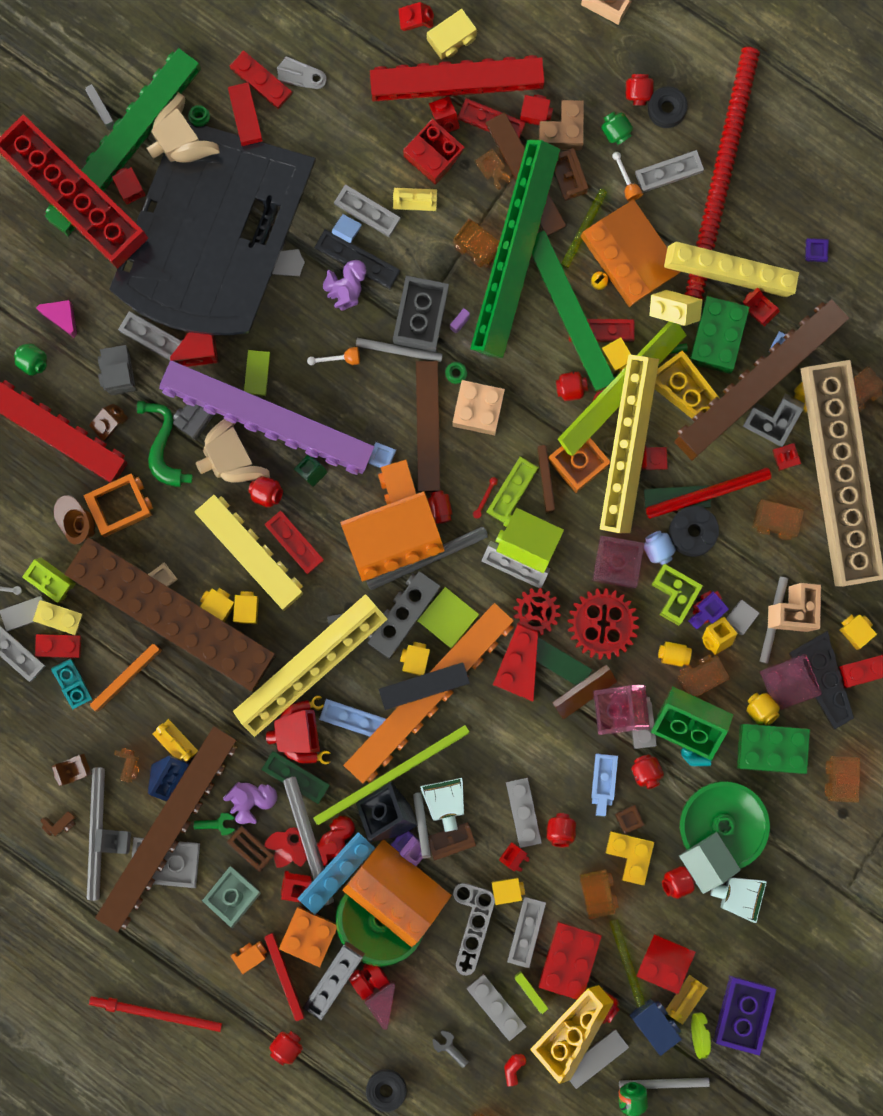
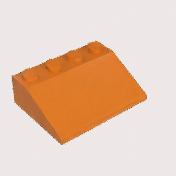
(629, 252)
(392, 536)
(397, 893)

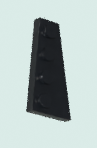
(824, 666)

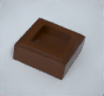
(629, 819)

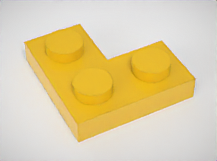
(637, 853)

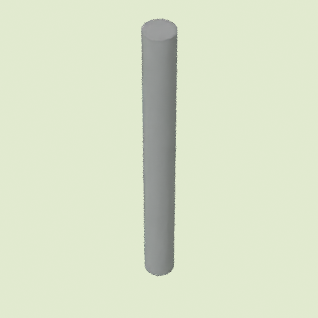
(401, 350)
(770, 634)
(670, 1083)

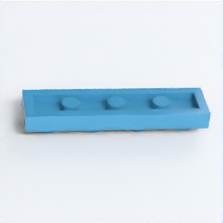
(336, 873)

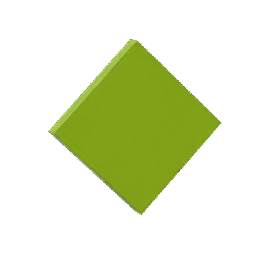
(448, 617)

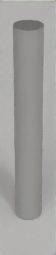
(422, 828)

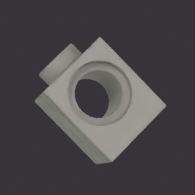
(742, 617)

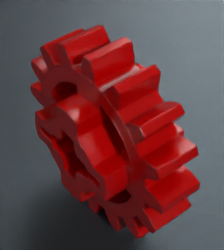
(527, 599)

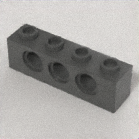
(417, 582)

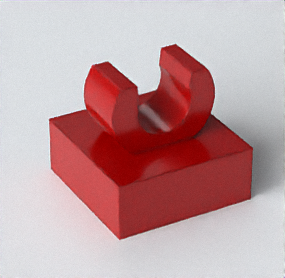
(786, 457)
(513, 857)

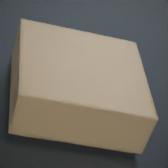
(163, 575)

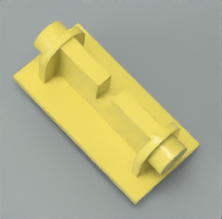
(414, 199)

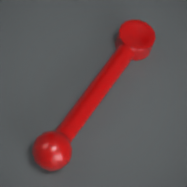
(477, 513)

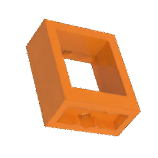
(137, 486)

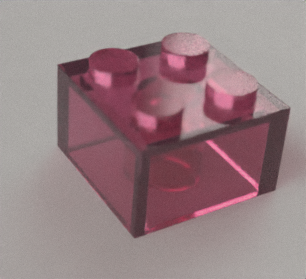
(618, 562)
(621, 709)

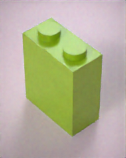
(528, 540)

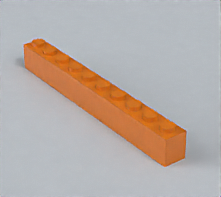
(408, 717)

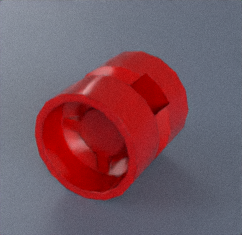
(366, 987)

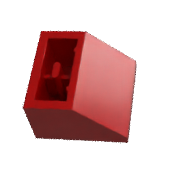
(433, 151)

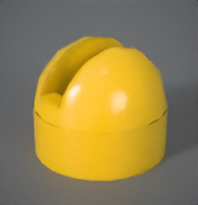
(602, 284)

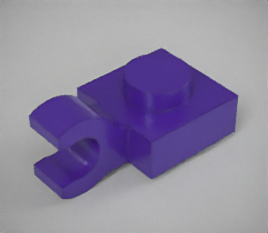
(710, 609)

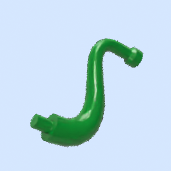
(157, 466)

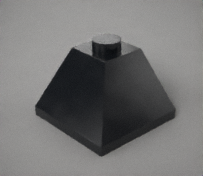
(386, 813)

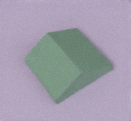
(710, 863)
(231, 896)

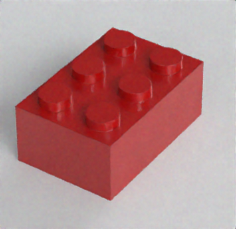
(569, 960)

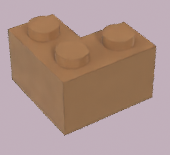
(567, 132)

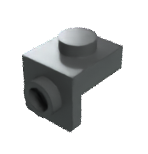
(112, 841)

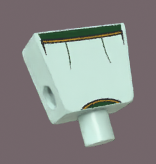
(445, 802)
(741, 896)

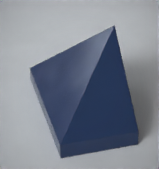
(165, 776)

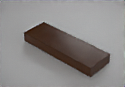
(545, 479)
(584, 692)

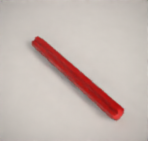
(708, 493)

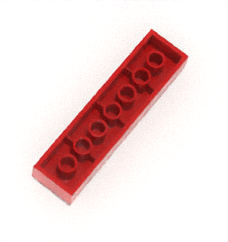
(71, 191)

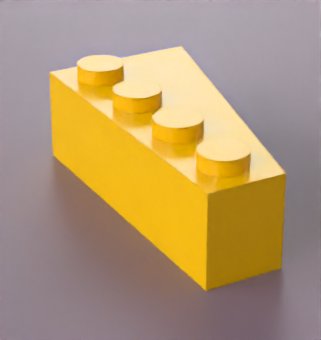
(684, 385)
(570, 1037)

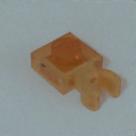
(491, 166)

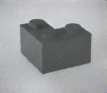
(116, 370)
(775, 425)

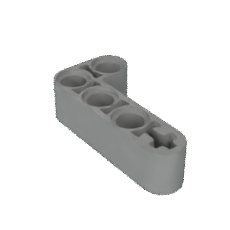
(471, 930)

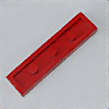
(284, 977)

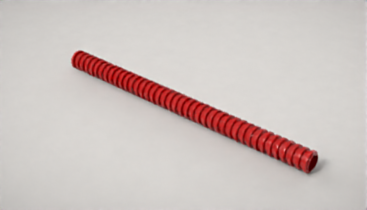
(725, 161)

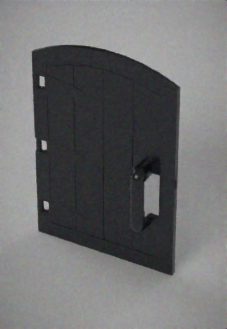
(195, 264)

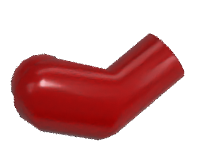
(512, 1067)

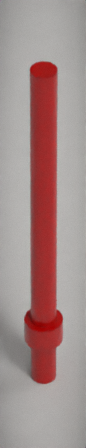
(113, 1005)

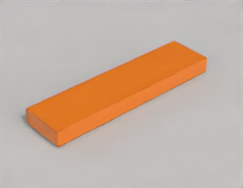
(119, 683)

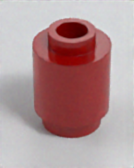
(440, 507)

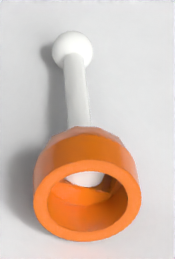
(631, 191)
(351, 356)

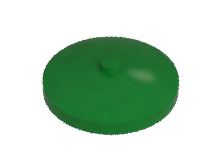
(732, 813)
(370, 935)

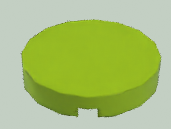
(700, 1036)

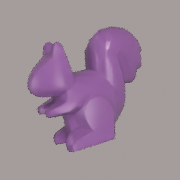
(348, 288)
(246, 796)

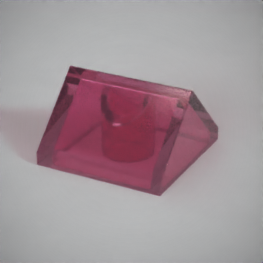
(381, 1003)

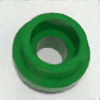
(196, 111)
(456, 366)

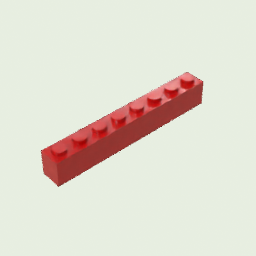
(457, 79)
(59, 434)

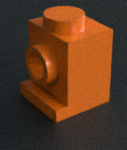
(249, 956)

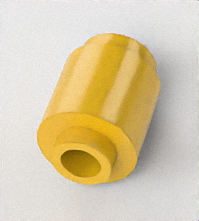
(674, 654)

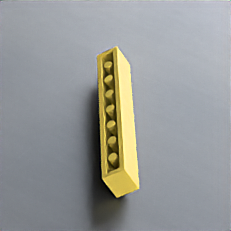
(629, 444)
(309, 665)

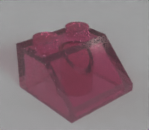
(791, 681)

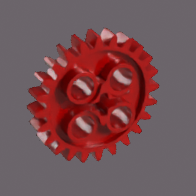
(623, 626)

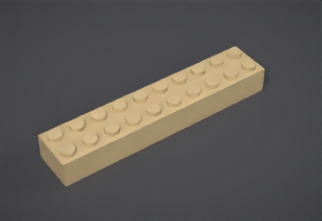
(842, 473)

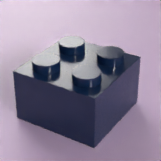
(655, 1026)

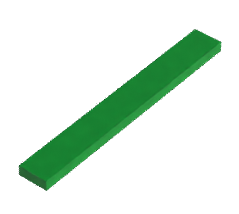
(571, 313)

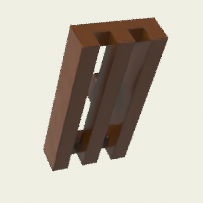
(236, 835)

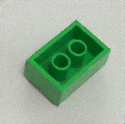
(719, 335)
(692, 723)
(773, 748)

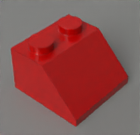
(196, 350)
(666, 964)

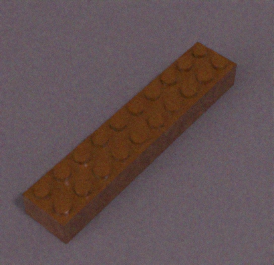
(170, 614)

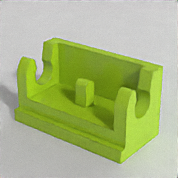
(48, 579)

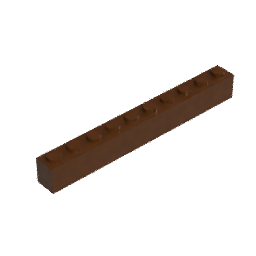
(761, 379)
(165, 830)

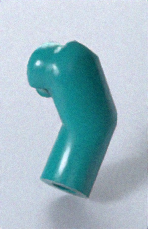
(694, 759)

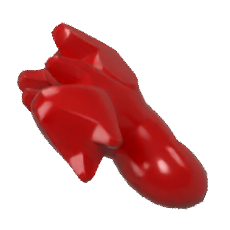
(334, 840)

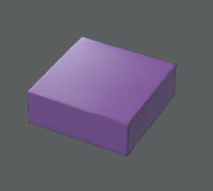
(460, 321)
(412, 851)

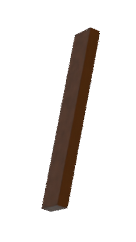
(512, 152)
(427, 426)

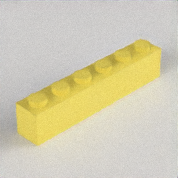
(731, 269)
(248, 552)

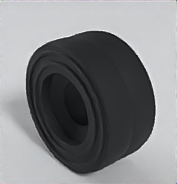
(670, 95)
(382, 1103)

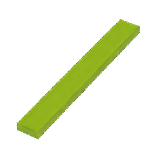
(610, 398)
(391, 775)

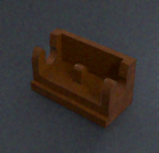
(570, 175)
(451, 842)

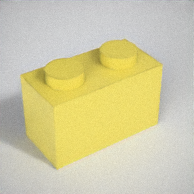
(452, 34)
(675, 307)
(57, 617)

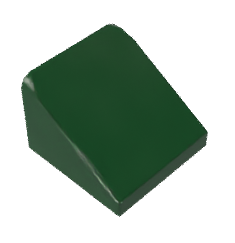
(311, 470)

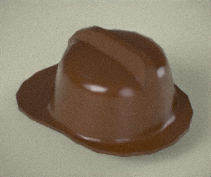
(73, 519)

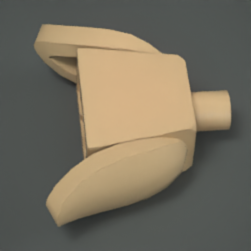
(176, 137)
(227, 456)

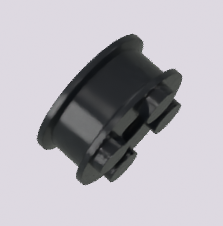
(707, 527)

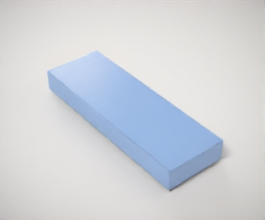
(350, 718)

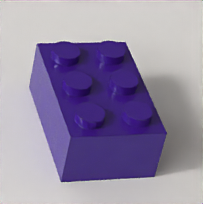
(744, 1015)

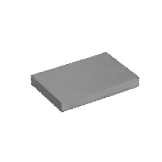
(181, 865)

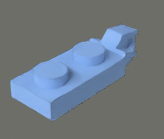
(604, 782)

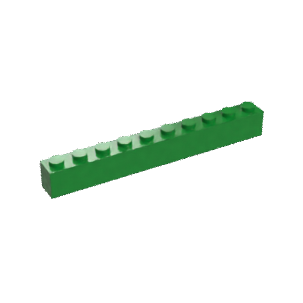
(134, 127)
(515, 248)

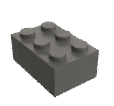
(420, 314)

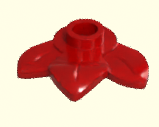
(285, 849)

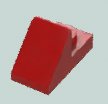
(654, 458)

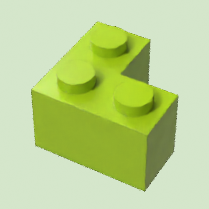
(681, 592)

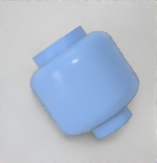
(659, 547)

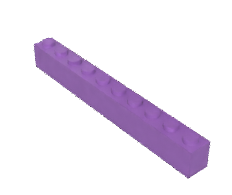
(266, 417)

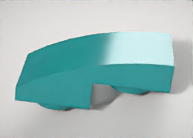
(71, 683)

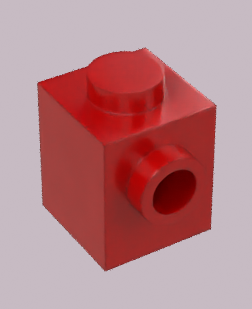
(536, 109)

